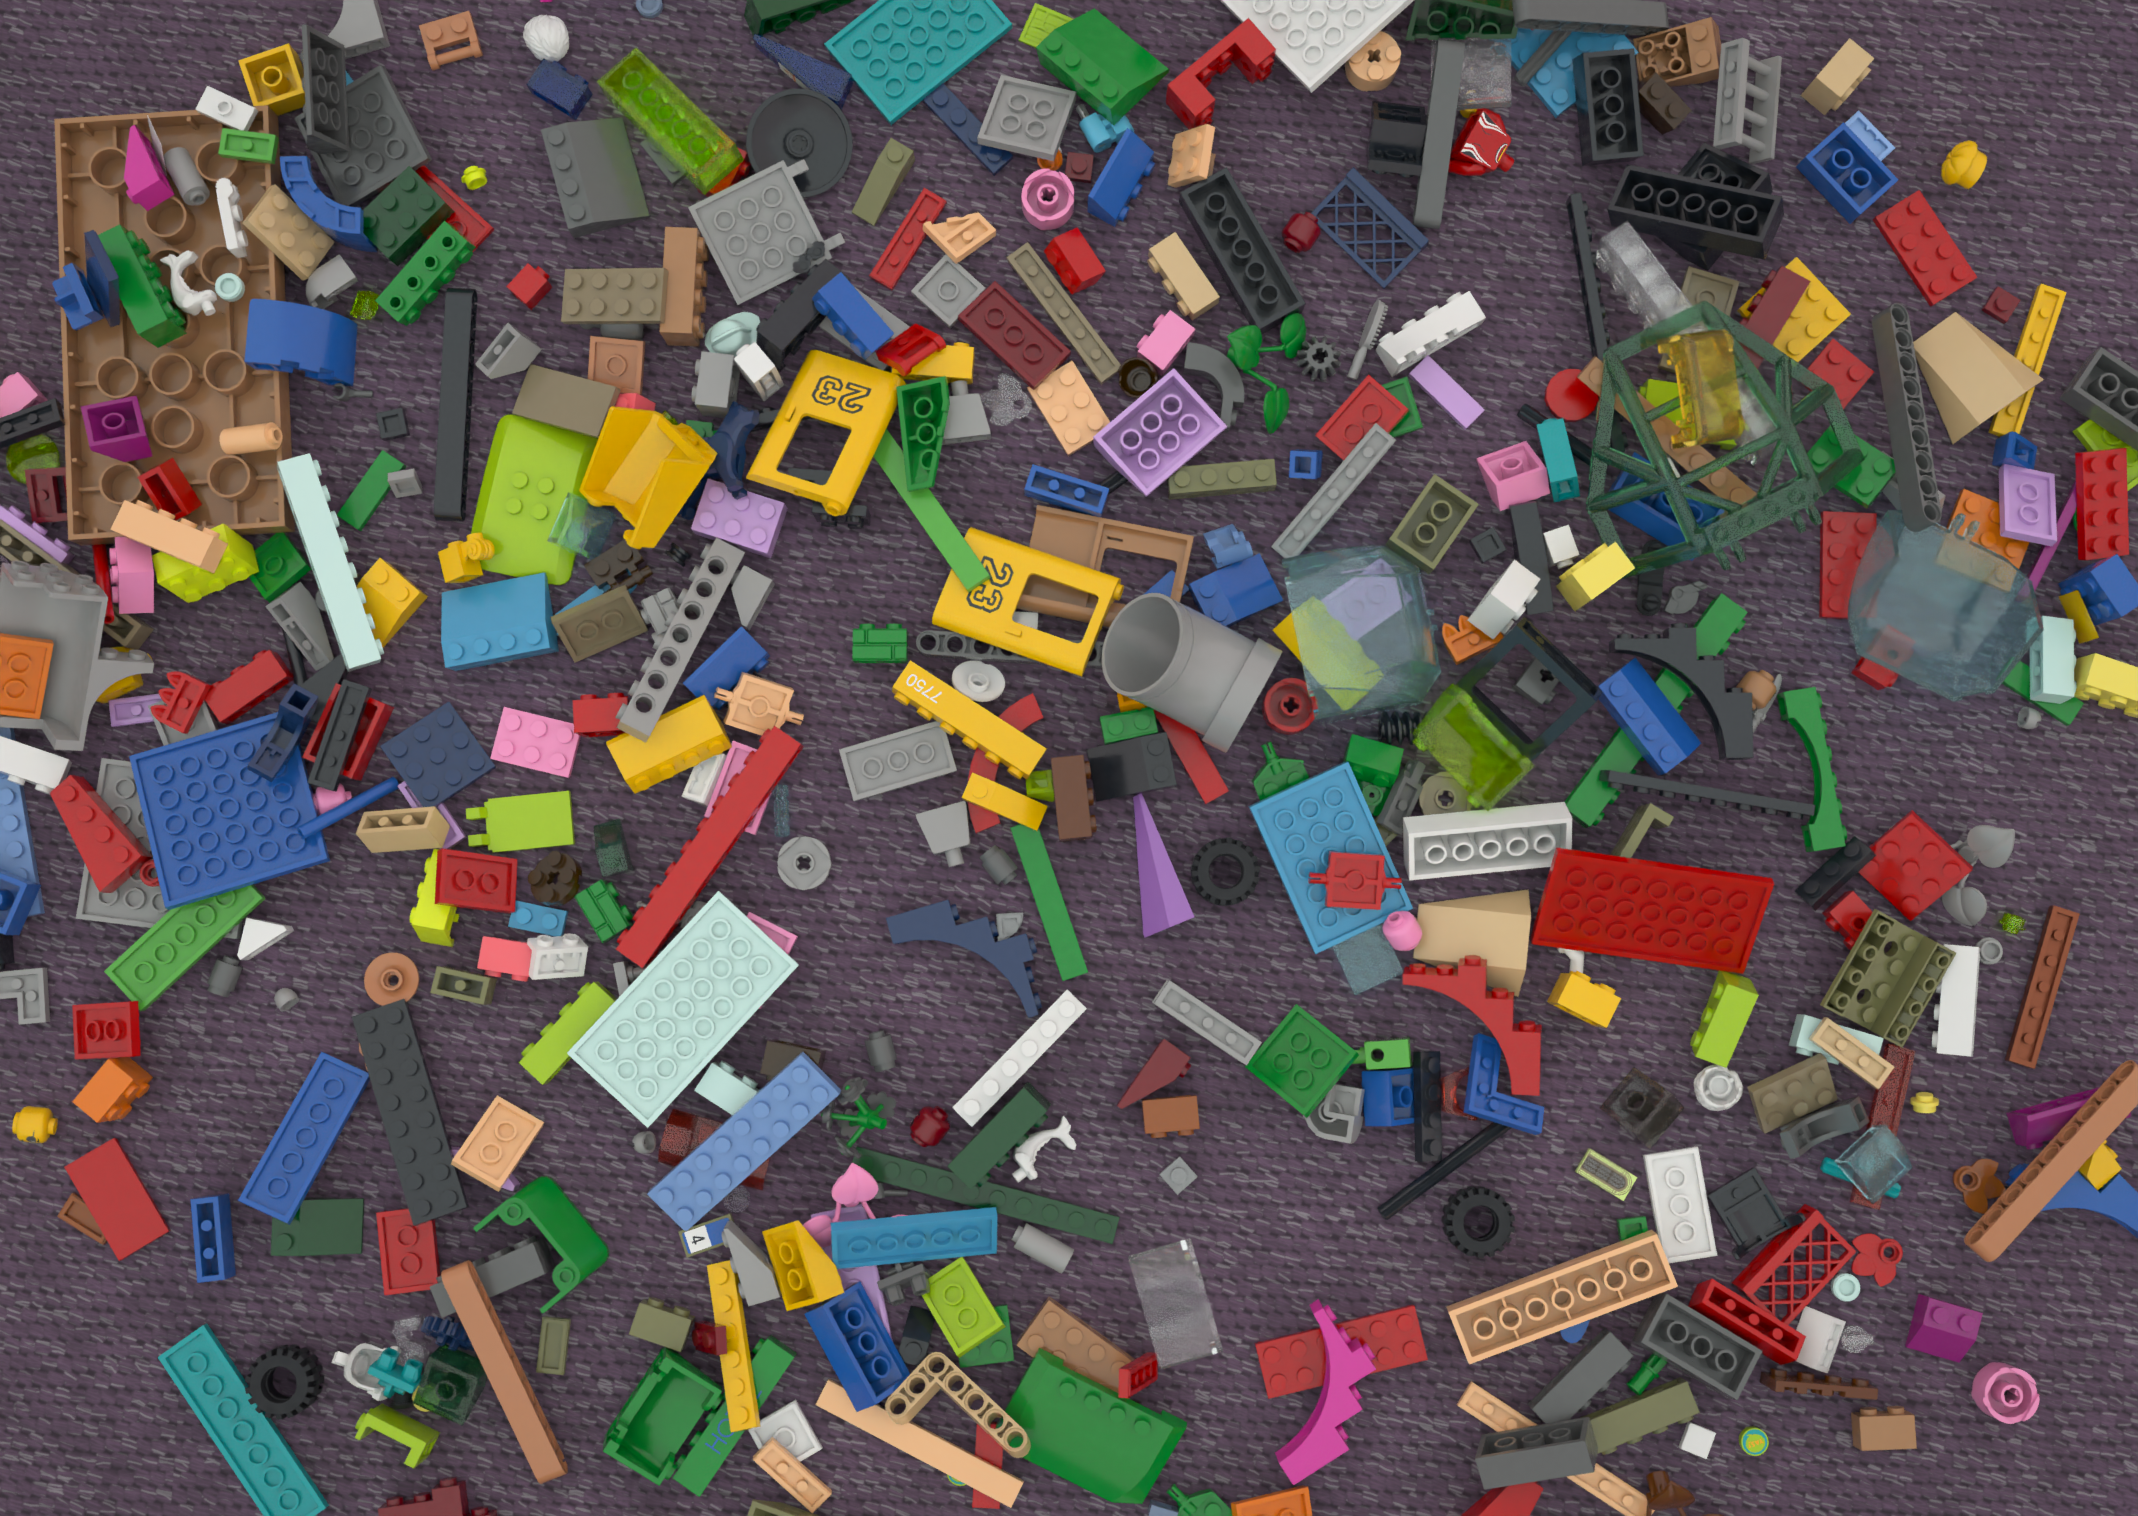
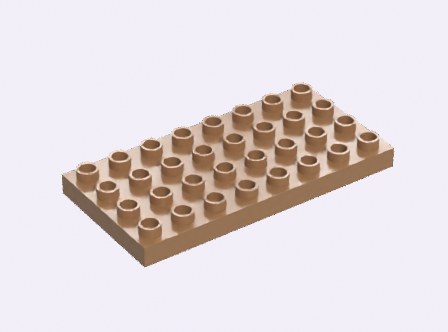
(196, 381)

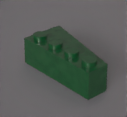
(776, 15)
(1462, 19)
(999, 1136)

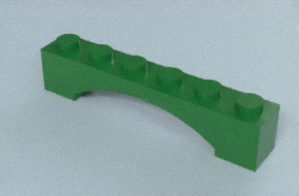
(1802, 711)

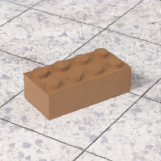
(684, 260)
(1076, 1343)

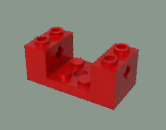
(1244, 47)

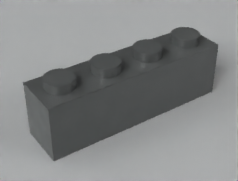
(1581, 1379)

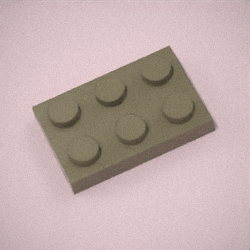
(599, 623)
(1792, 1093)

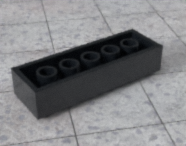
(1696, 211)
(1241, 251)

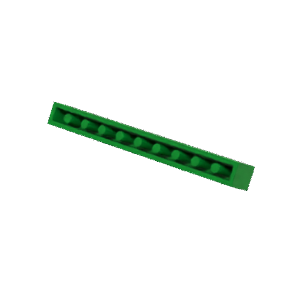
(1619, 754)

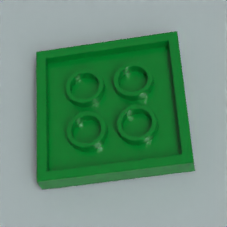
(1301, 1060)

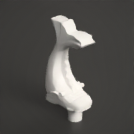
(185, 298)
(1028, 1150)

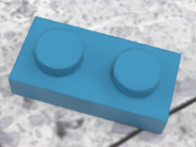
(538, 919)

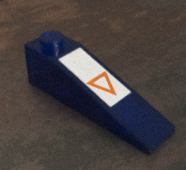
(808, 71)

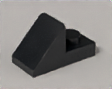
(916, 1335)

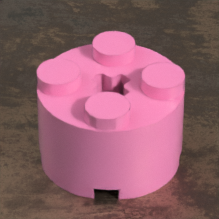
(1054, 186)
(2021, 1395)

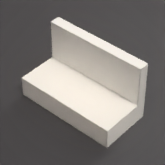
(1821, 1338)

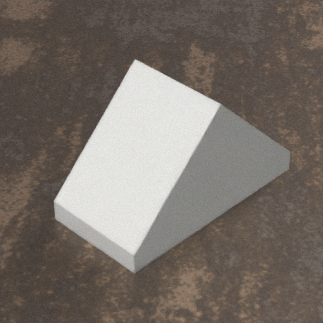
(259, 936)

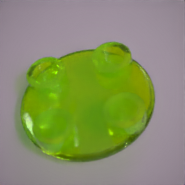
(29, 454)

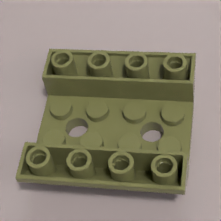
(1894, 982)

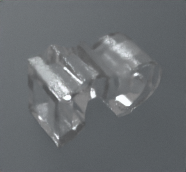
(412, 1347)

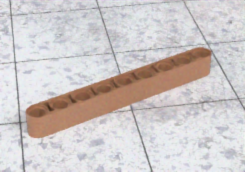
(2055, 1164)
(504, 1371)

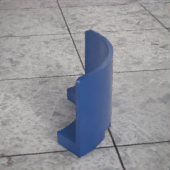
(336, 220)
(301, 338)

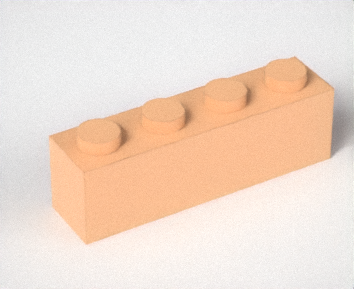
(170, 536)

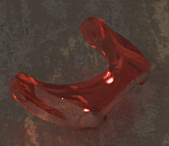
(1448, 1087)

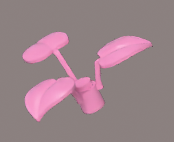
(849, 1189)

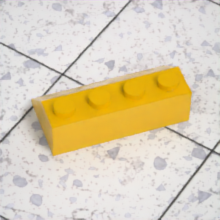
(676, 743)

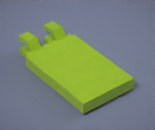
(525, 822)

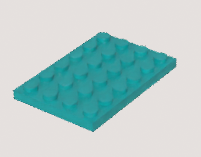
(913, 46)

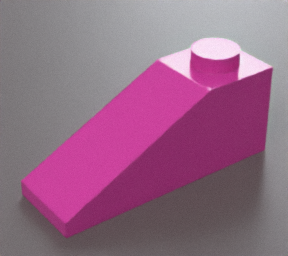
(144, 172)

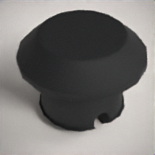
(401, 1401)

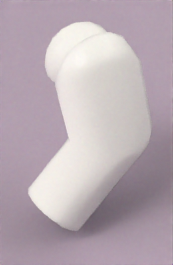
(1576, 959)

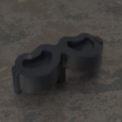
(814, 252)

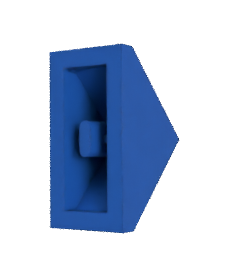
(2014, 451)

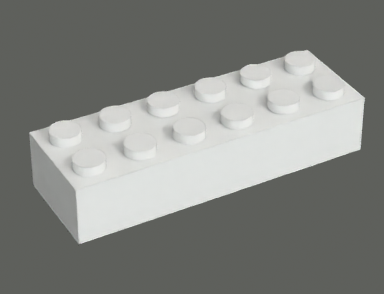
(1485, 840)

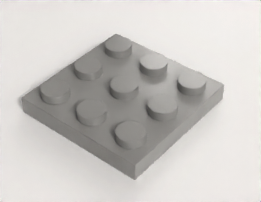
(1027, 117)

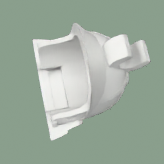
(357, 1365)

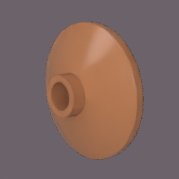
(380, 972)

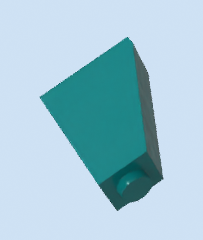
(1558, 459)

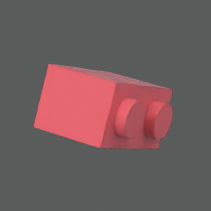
(505, 956)

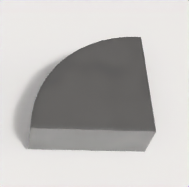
(1008, 924)

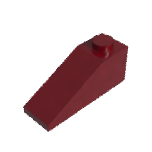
(1160, 1069)

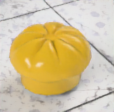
(1963, 165)

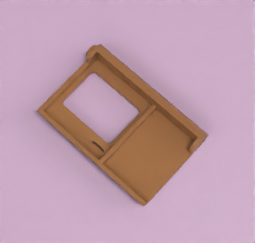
(1084, 541)

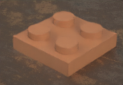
(617, 363)

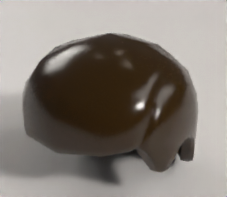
(1137, 376)

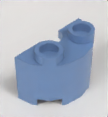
(1227, 546)

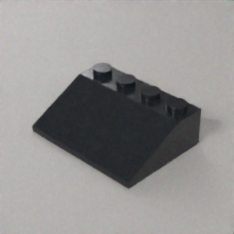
(1722, 168)

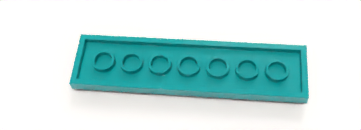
(241, 1433)

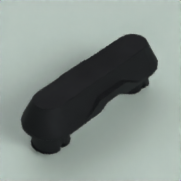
(1650, 584)

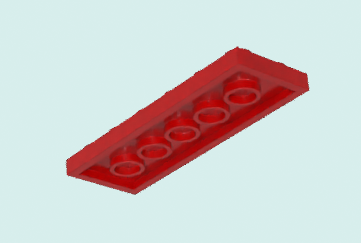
(1299, 1359)

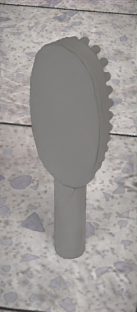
(1370, 331)

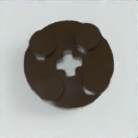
(546, 870)

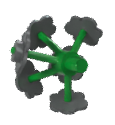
(855, 1122)

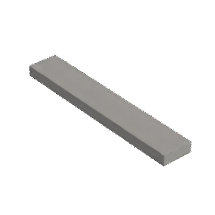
(1334, 492)

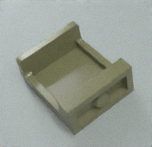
(1643, 818)

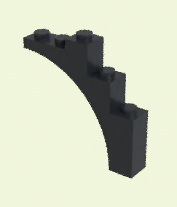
(1677, 652)

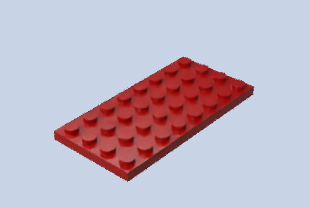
(1651, 910)

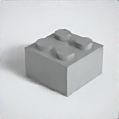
(716, 384)

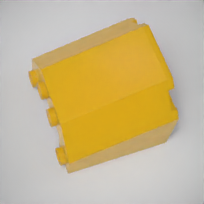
(645, 470)

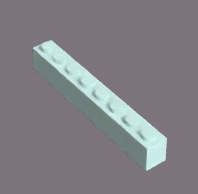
(329, 563)

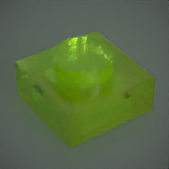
(364, 305)

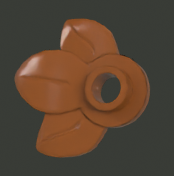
(1982, 1184)

